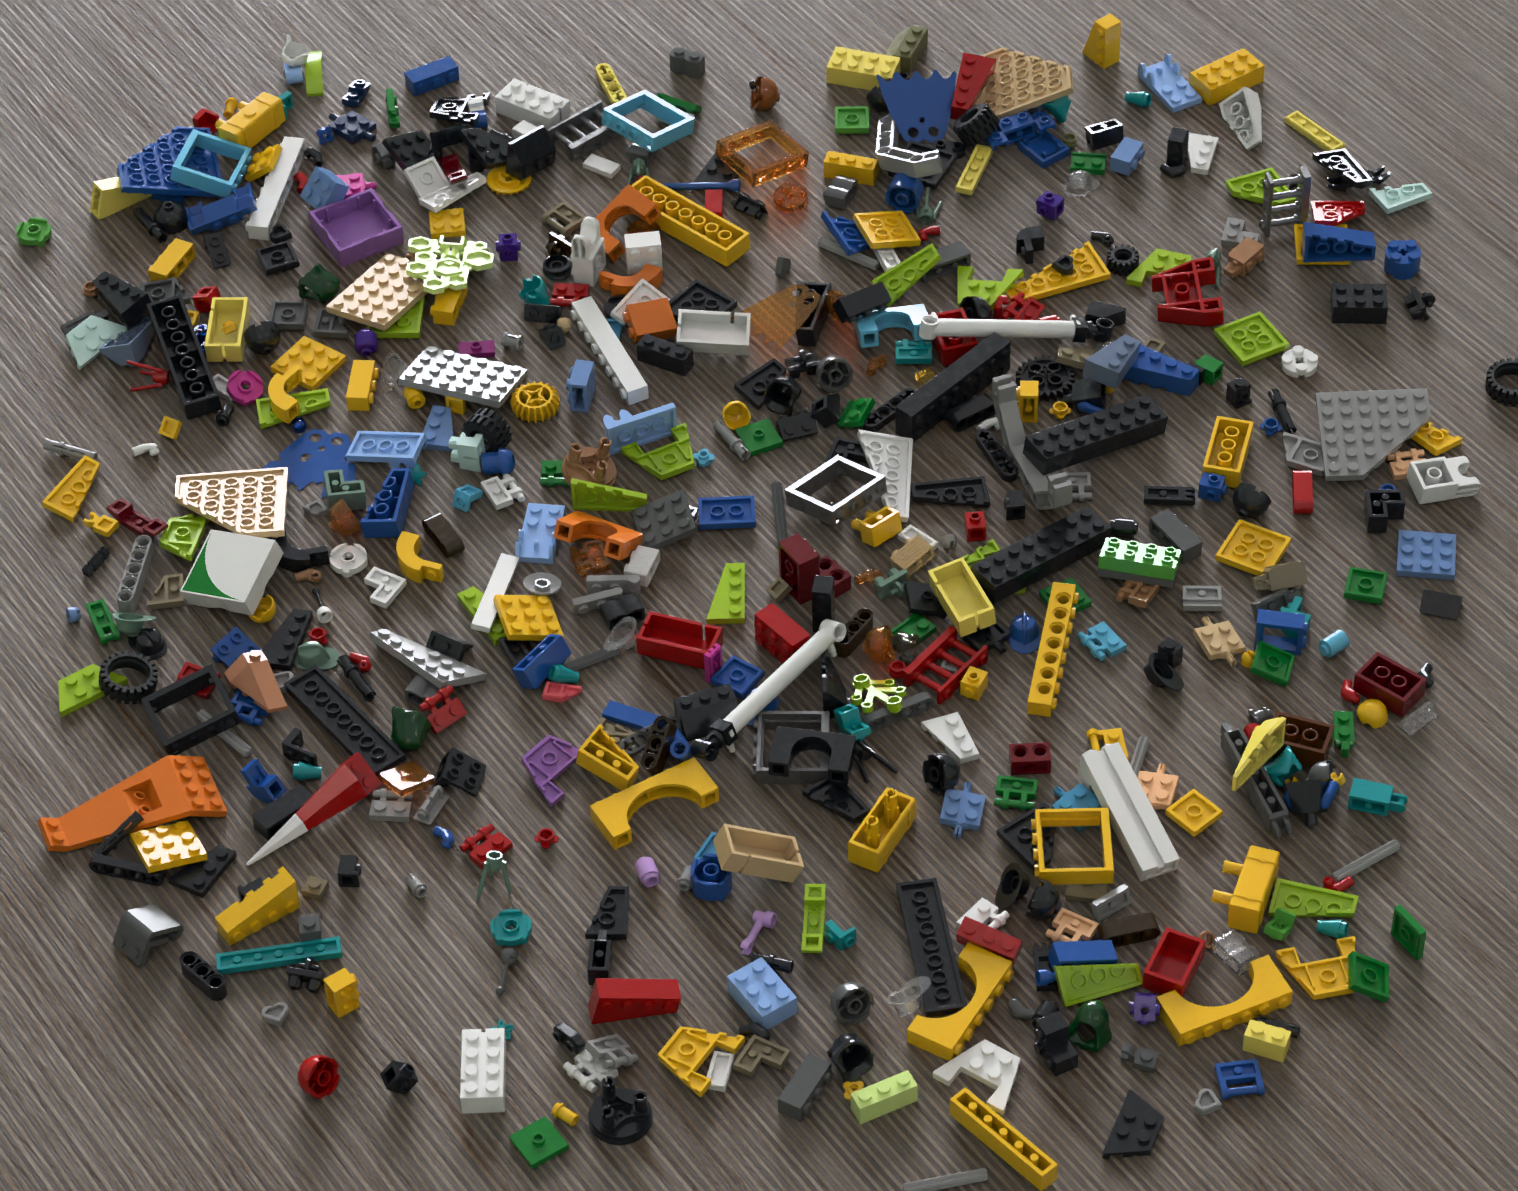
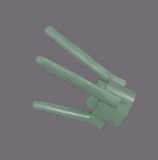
(638, 168)
(925, 214)
(1215, 254)
(493, 864)

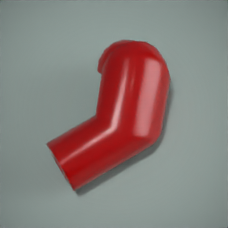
(302, 179)
(930, 230)
(998, 307)
(362, 661)
(1348, 693)
(1341, 886)

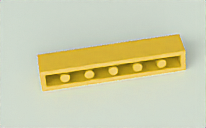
(1003, 1139)

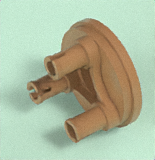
(590, 464)

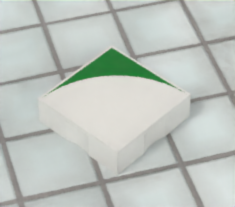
(231, 572)

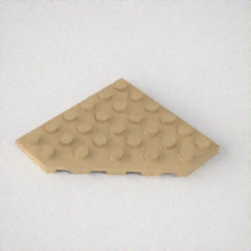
(1023, 82)
(238, 500)

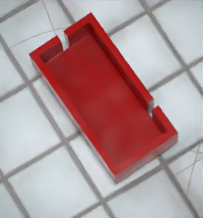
(677, 639)

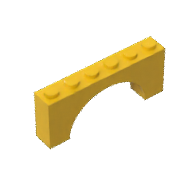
(684, 781)
(1192, 1021)
(948, 1034)

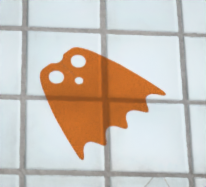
(777, 318)

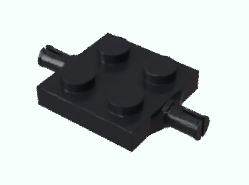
(989, 636)

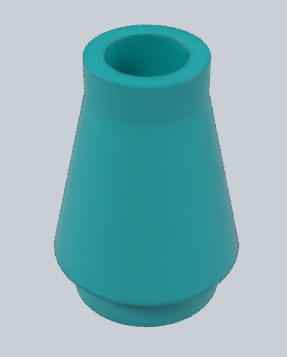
(1141, 99)
(562, 674)
(305, 771)
(1333, 928)

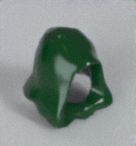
(321, 284)
(409, 728)
(1095, 1015)

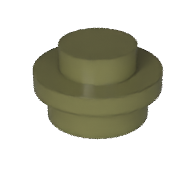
(1070, 140)

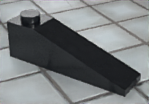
(832, 687)

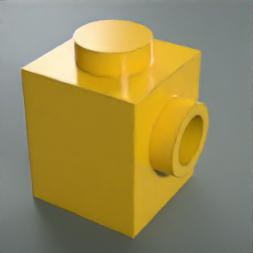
(974, 683)

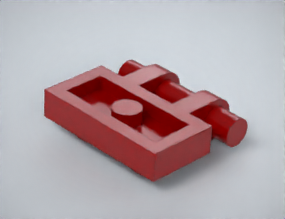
(566, 293)
(1029, 309)
(446, 714)
(494, 842)

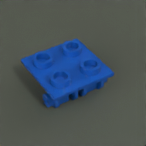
(232, 646)

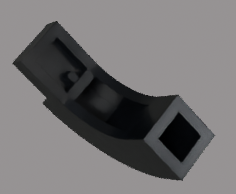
(300, 559)

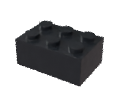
(1359, 303)

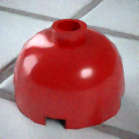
(318, 1076)

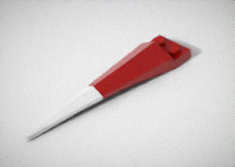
(346, 786)

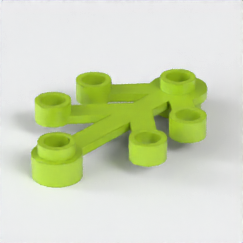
(864, 683)

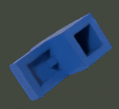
(261, 785)

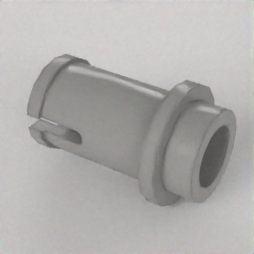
(684, 882)
(418, 889)

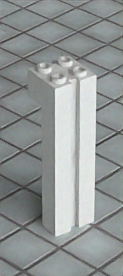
(1129, 811)

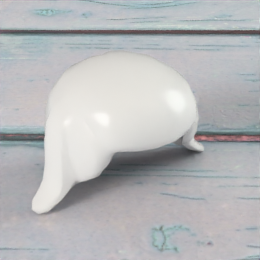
(294, 53)

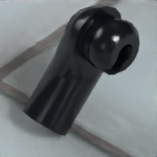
(755, 1028)

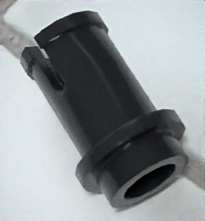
(223, 417)

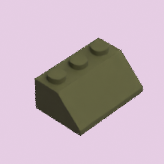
(909, 46)

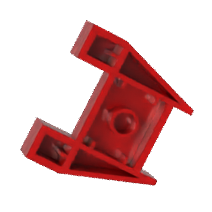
(1184, 295)

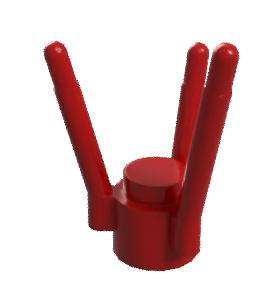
(159, 375)

